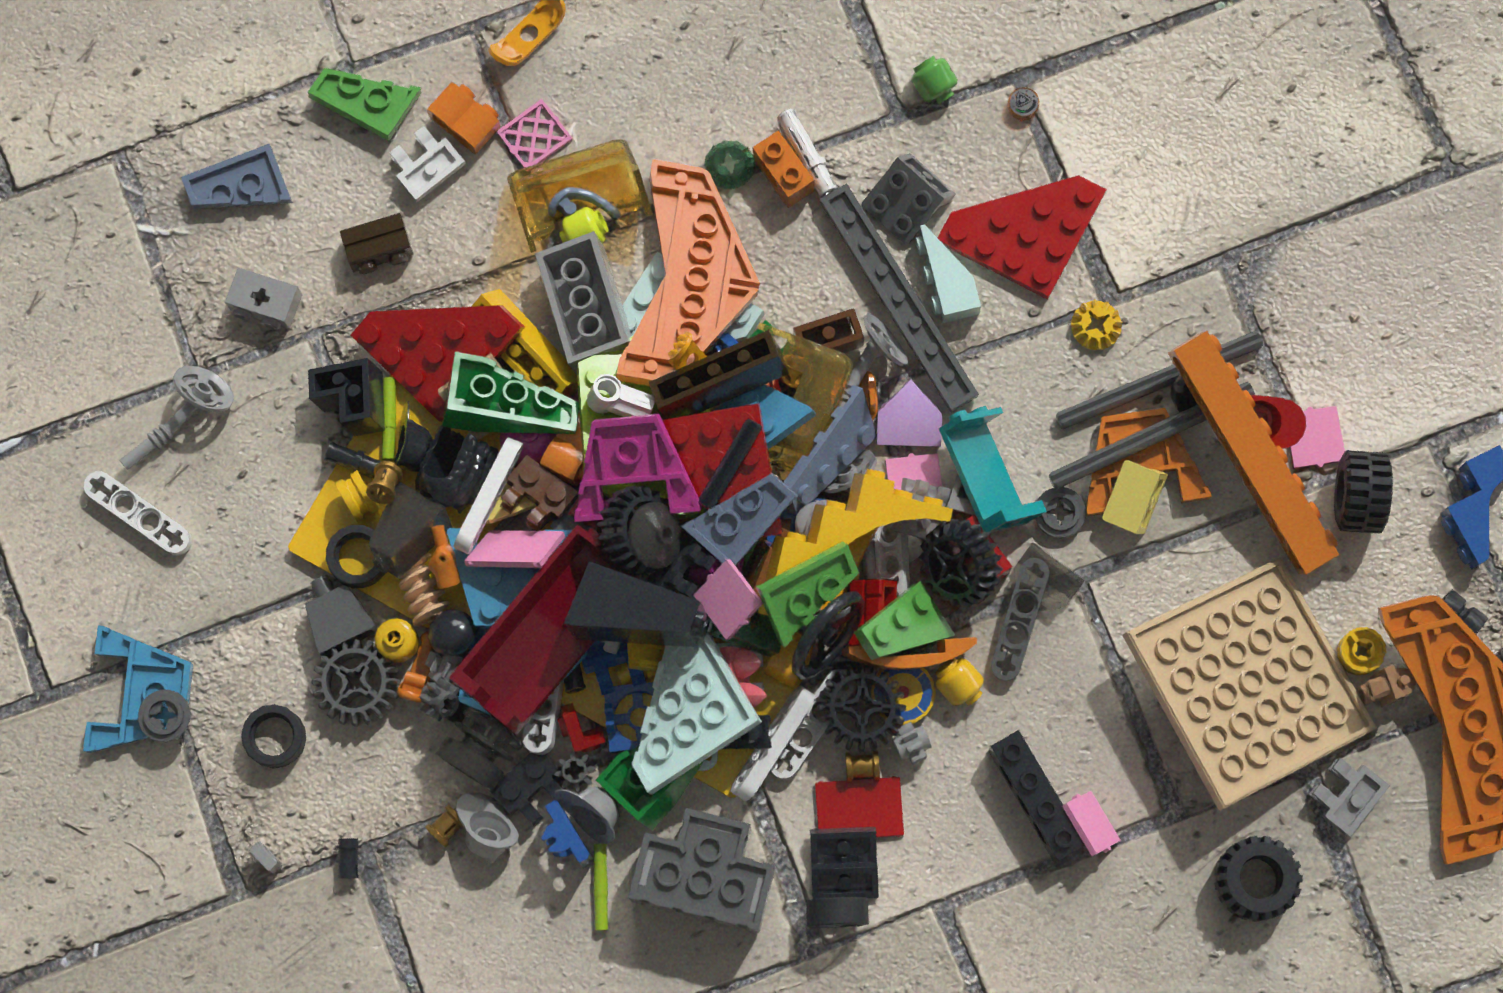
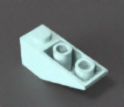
(951, 281)

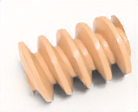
(422, 593)

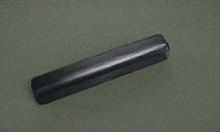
(730, 463)

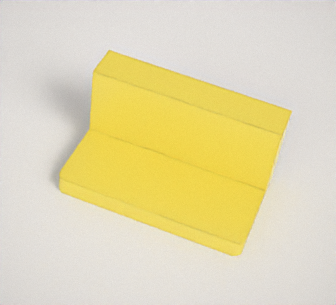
(1134, 497)

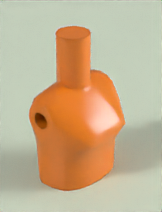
(443, 561)

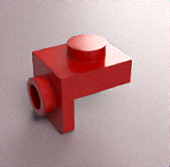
(570, 726)

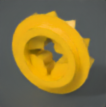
(1094, 338)

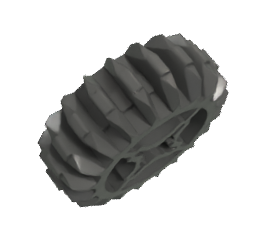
(346, 694)

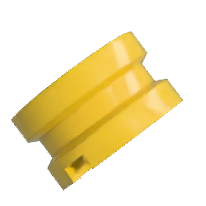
(355, 496)
(1361, 664)

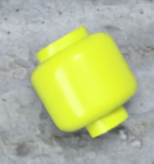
(582, 223)

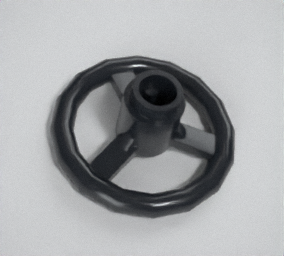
(824, 632)

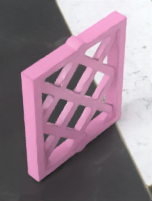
(523, 118)

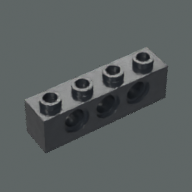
(1036, 796)

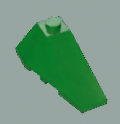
(495, 400)
(626, 787)

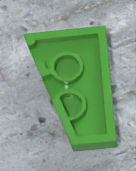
(366, 102)
(804, 589)
(904, 624)

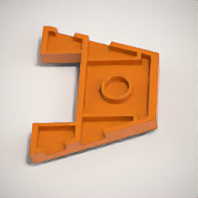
(1162, 456)

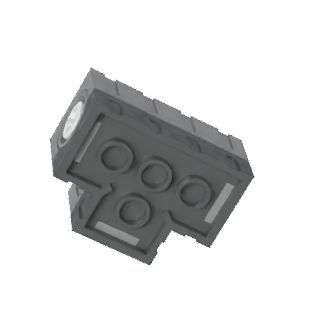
(704, 873)

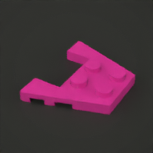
(632, 452)

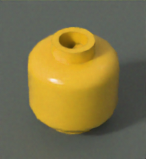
(407, 644)
(959, 682)

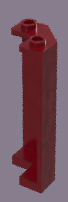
(529, 643)

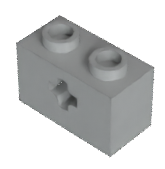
(250, 287)

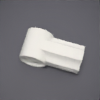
(623, 401)

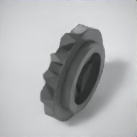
(1070, 502)
(154, 705)

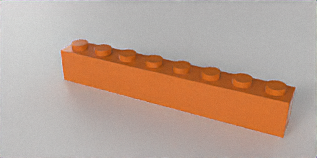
(1254, 453)

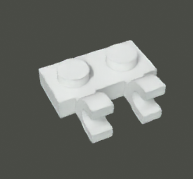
(428, 170)

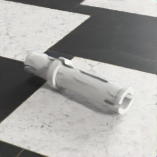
(806, 152)

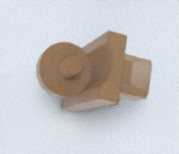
(1387, 686)

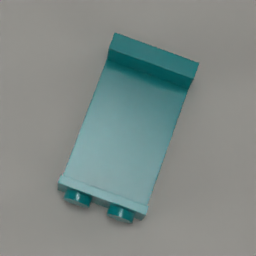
(984, 471)

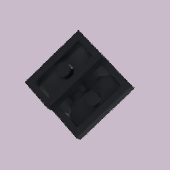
(844, 862)

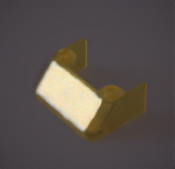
(603, 169)
(820, 387)

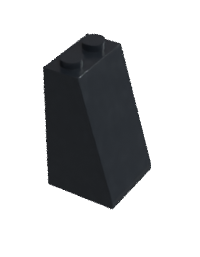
(630, 610)

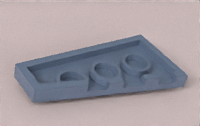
(833, 450)

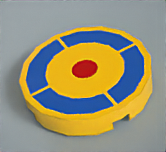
(917, 690)

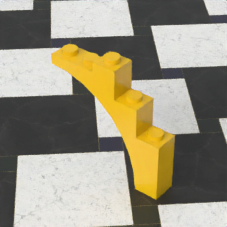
(867, 508)

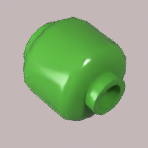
(934, 80)

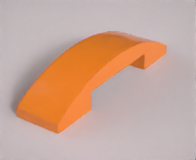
(946, 648)

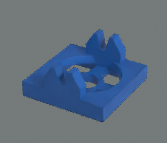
(617, 741)
(564, 837)

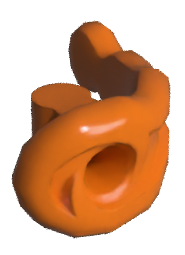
(418, 677)

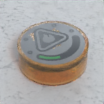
(1023, 103)

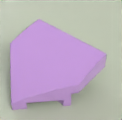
(909, 419)

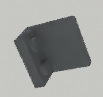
(906, 197)

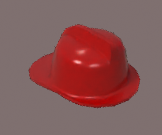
(1283, 417)

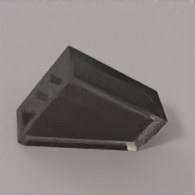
(405, 530)

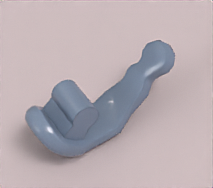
(562, 202)

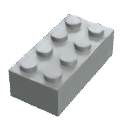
(584, 298)

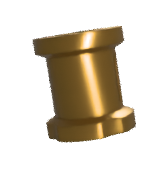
(384, 482)
(862, 766)
(445, 826)

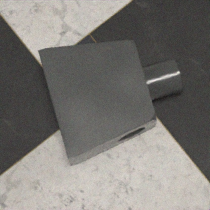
(336, 616)

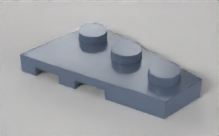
(239, 181)
(741, 520)

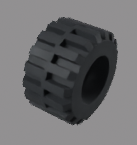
(1363, 491)
(1285, 871)

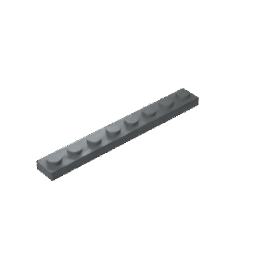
(899, 298)

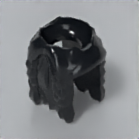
(455, 468)

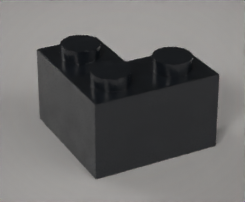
(352, 389)

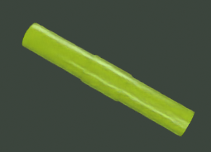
(388, 435)
(600, 884)

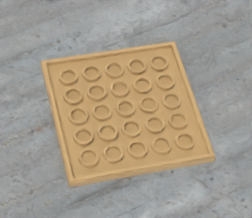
(1249, 683)

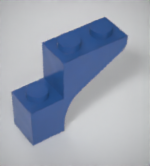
(1470, 517)

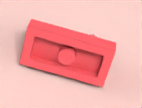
(743, 664)

